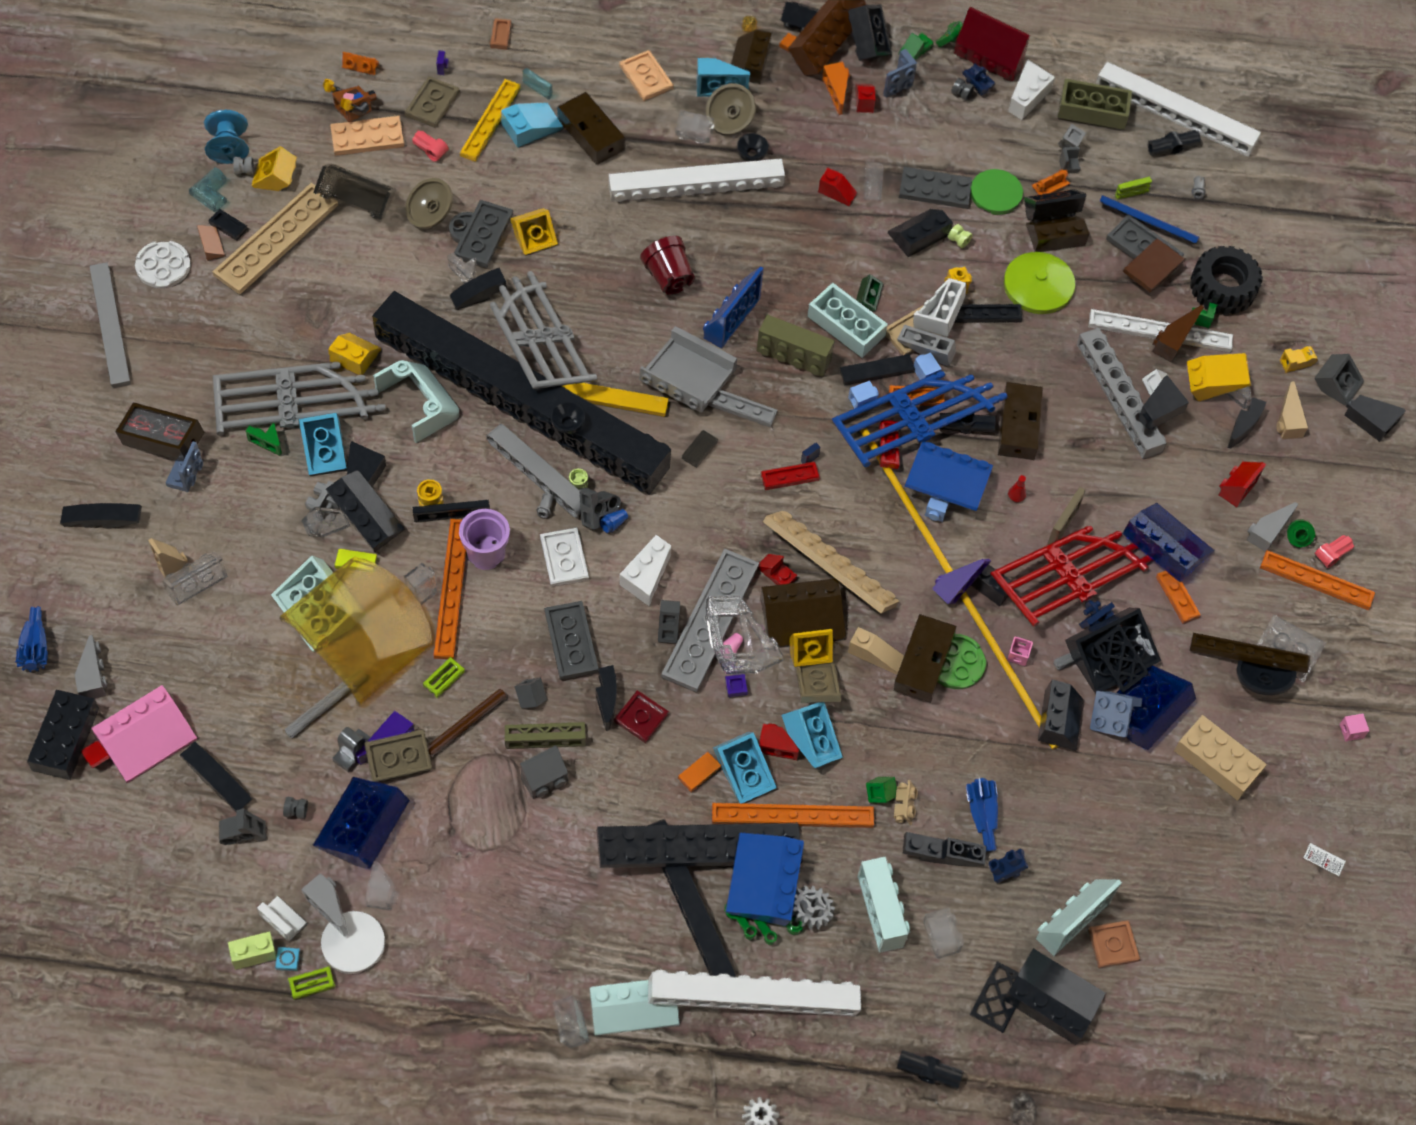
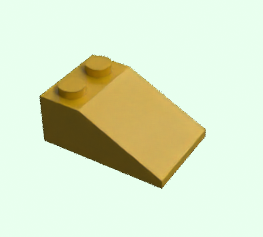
(1217, 375)

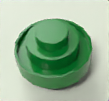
(1300, 533)

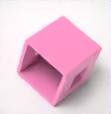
(1024, 650)
(1354, 727)

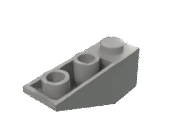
(88, 673)

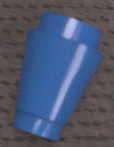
(612, 521)

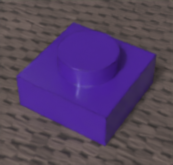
(442, 62)
(736, 685)

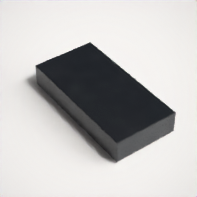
(228, 224)

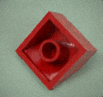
(1241, 482)

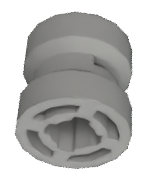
(243, 165)

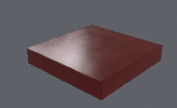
(641, 716)

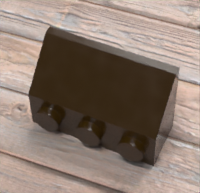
(752, 53)
(1058, 233)

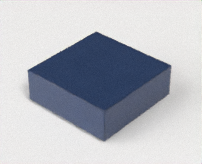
(810, 453)

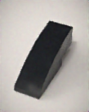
(478, 289)
(1246, 421)
(607, 694)

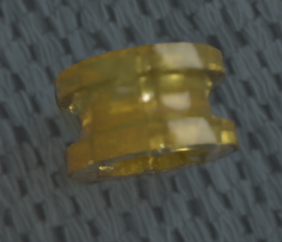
(749, 23)

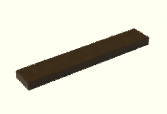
(1250, 652)

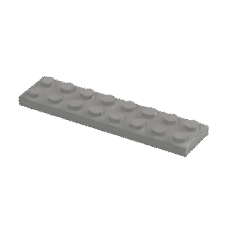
(693, 650)

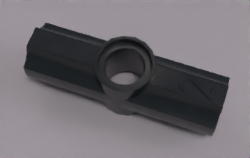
(1174, 142)
(980, 423)
(929, 1069)

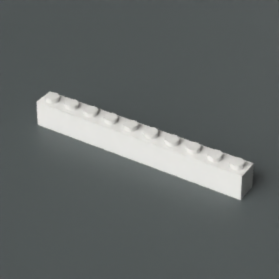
(1181, 110)
(696, 180)
(753, 994)

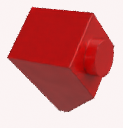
(865, 98)
(836, 187)
(777, 743)

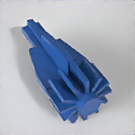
(32, 643)
(984, 809)

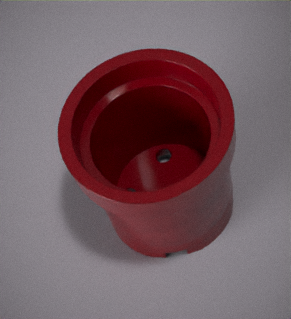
(668, 264)

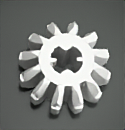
(753, 1110)

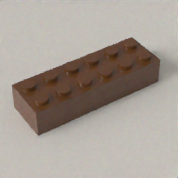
(823, 35)

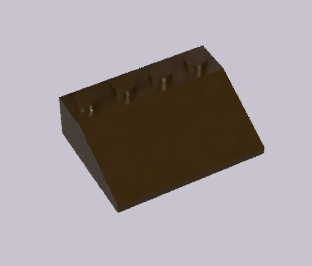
(802, 609)

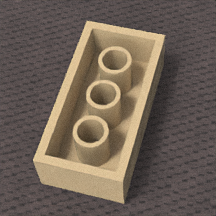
(1220, 757)

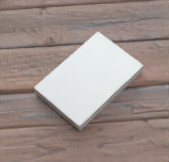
(564, 557)

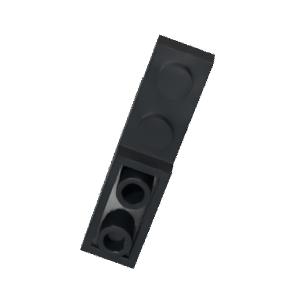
(944, 851)

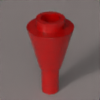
(1018, 491)

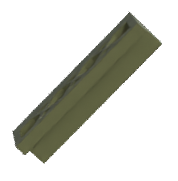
(545, 739)

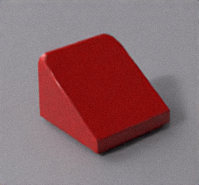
(95, 754)

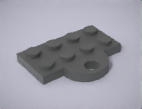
(480, 231)

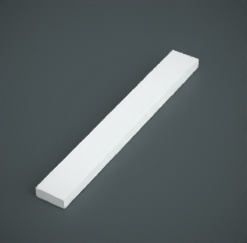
(1151, 328)

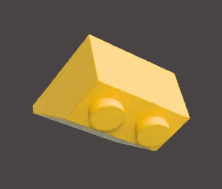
(274, 170)
(534, 231)
(353, 353)
(811, 647)

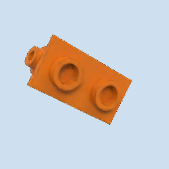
(359, 63)
(1052, 183)

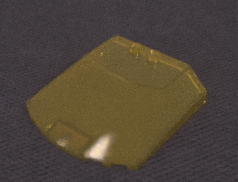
(362, 625)

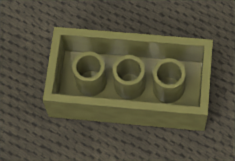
(1094, 104)
(795, 345)

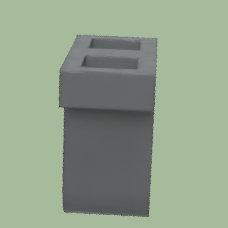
(596, 505)
(669, 621)
(349, 745)
(241, 828)

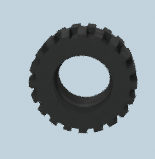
(1232, 263)

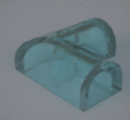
(206, 190)

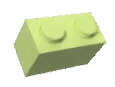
(252, 950)

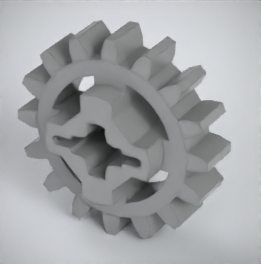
(812, 907)

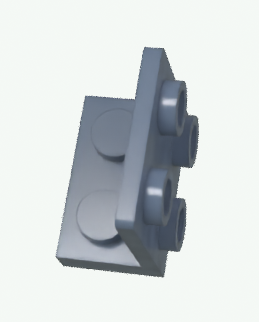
(901, 77)
(184, 472)
(1113, 712)

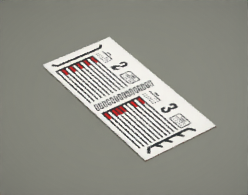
(1324, 859)

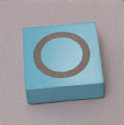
(287, 959)

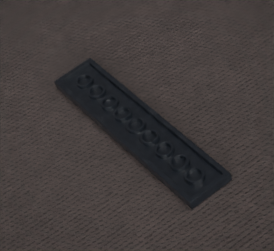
(679, 843)

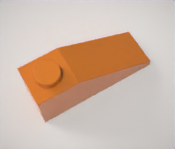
(835, 79)

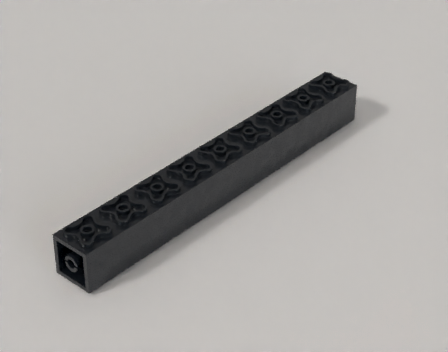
(502, 382)

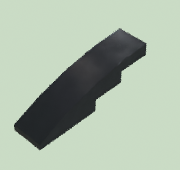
(104, 514)
(215, 776)

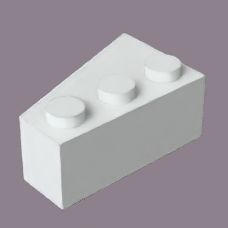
(1030, 90)
(942, 309)
(646, 569)

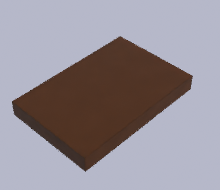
(1153, 265)

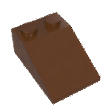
(1170, 340)

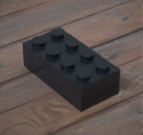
(63, 734)

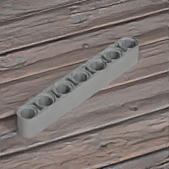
(535, 468)

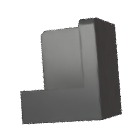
(1069, 159)
(530, 692)

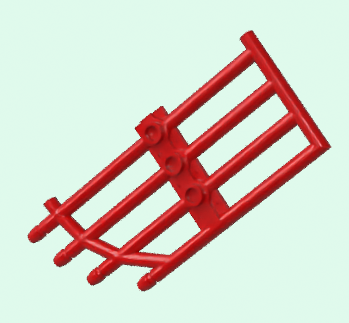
(1069, 573)

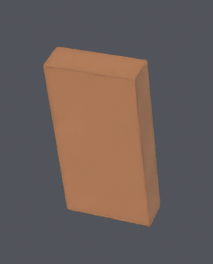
(500, 34)

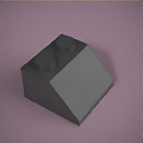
(1339, 378)
(544, 772)

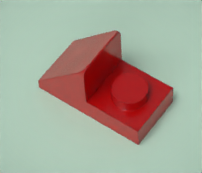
(775, 570)

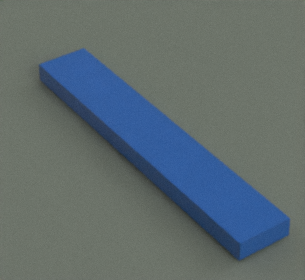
(1149, 219)

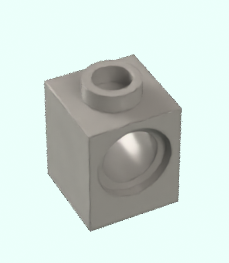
(1072, 137)

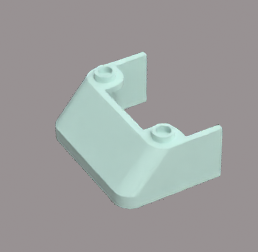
(439, 408)

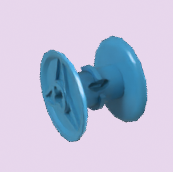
(226, 127)

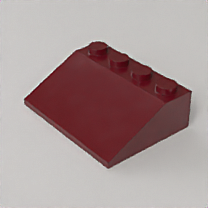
(992, 44)

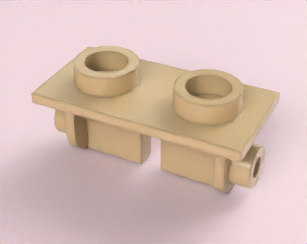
(906, 810)

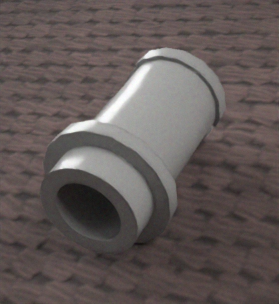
(1198, 190)
(544, 509)

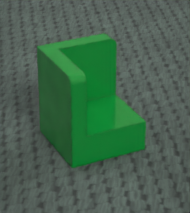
(1206, 317)
(881, 789)

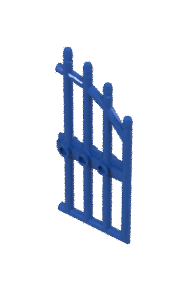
(910, 414)

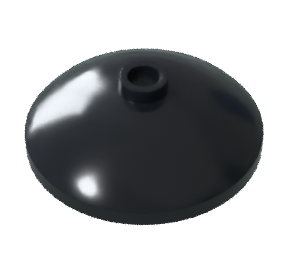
(1265, 679)

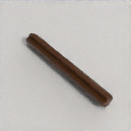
(465, 722)

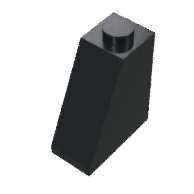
(1163, 404)
(1374, 415)
(366, 461)

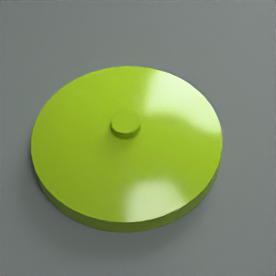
(1039, 282)

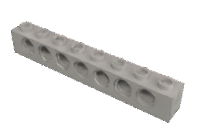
(1088, 344)

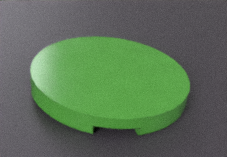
(996, 191)
(964, 664)

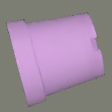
(484, 527)

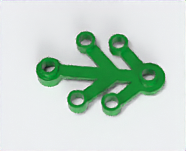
(793, 930)

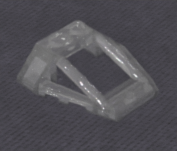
(740, 663)

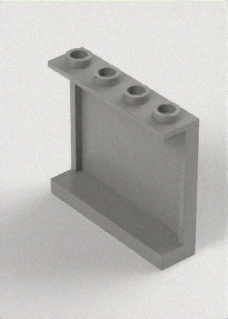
(689, 369)

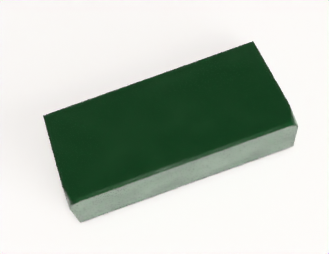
(869, 292)

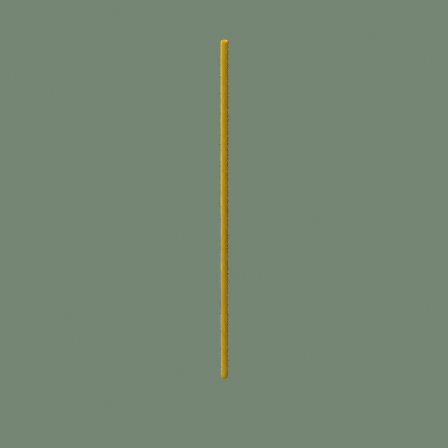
(965, 598)

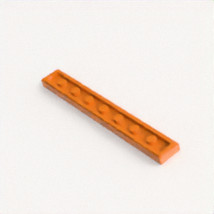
(450, 594)
(802, 814)

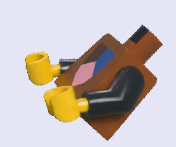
(352, 101)

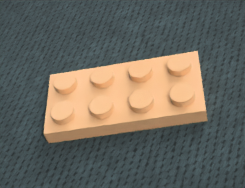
(367, 135)

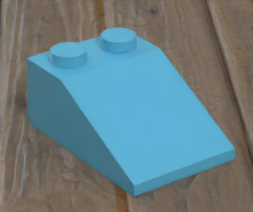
(716, 73)
(529, 122)
(323, 443)
(813, 733)
(745, 767)

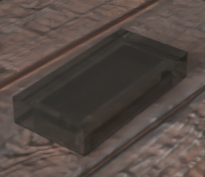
(699, 448)

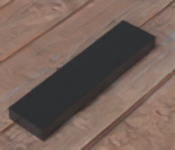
(989, 313)
(877, 369)
(447, 511)

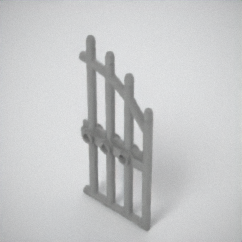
(542, 335)
(286, 395)

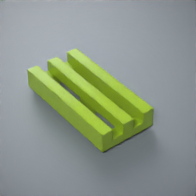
(1133, 188)
(449, 682)
(297, 995)

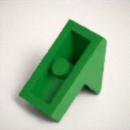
(917, 45)
(265, 440)

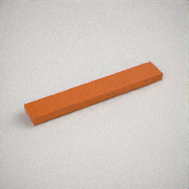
(1317, 580)

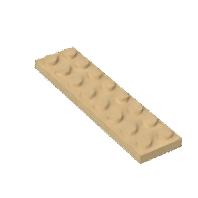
(274, 239)
(831, 561)

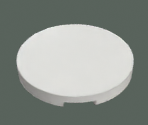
(162, 264)
(359, 948)

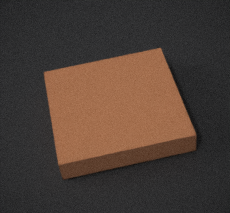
(1113, 944)

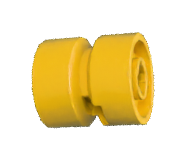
(429, 493)

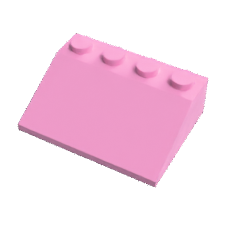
(144, 733)

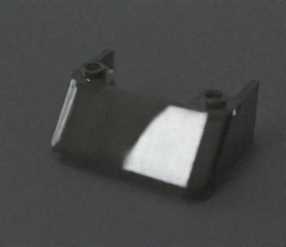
(354, 189)

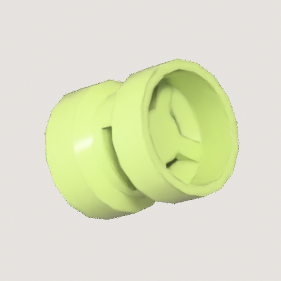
(960, 236)
(579, 478)

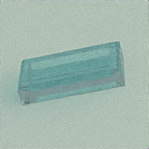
(537, 83)

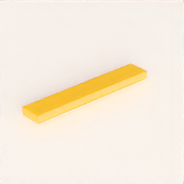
(489, 120)
(620, 398)

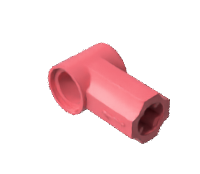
(434, 148)
(1331, 553)

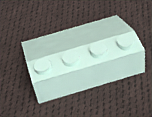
(300, 583)
(1077, 914)

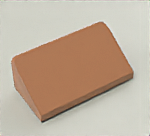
(210, 242)

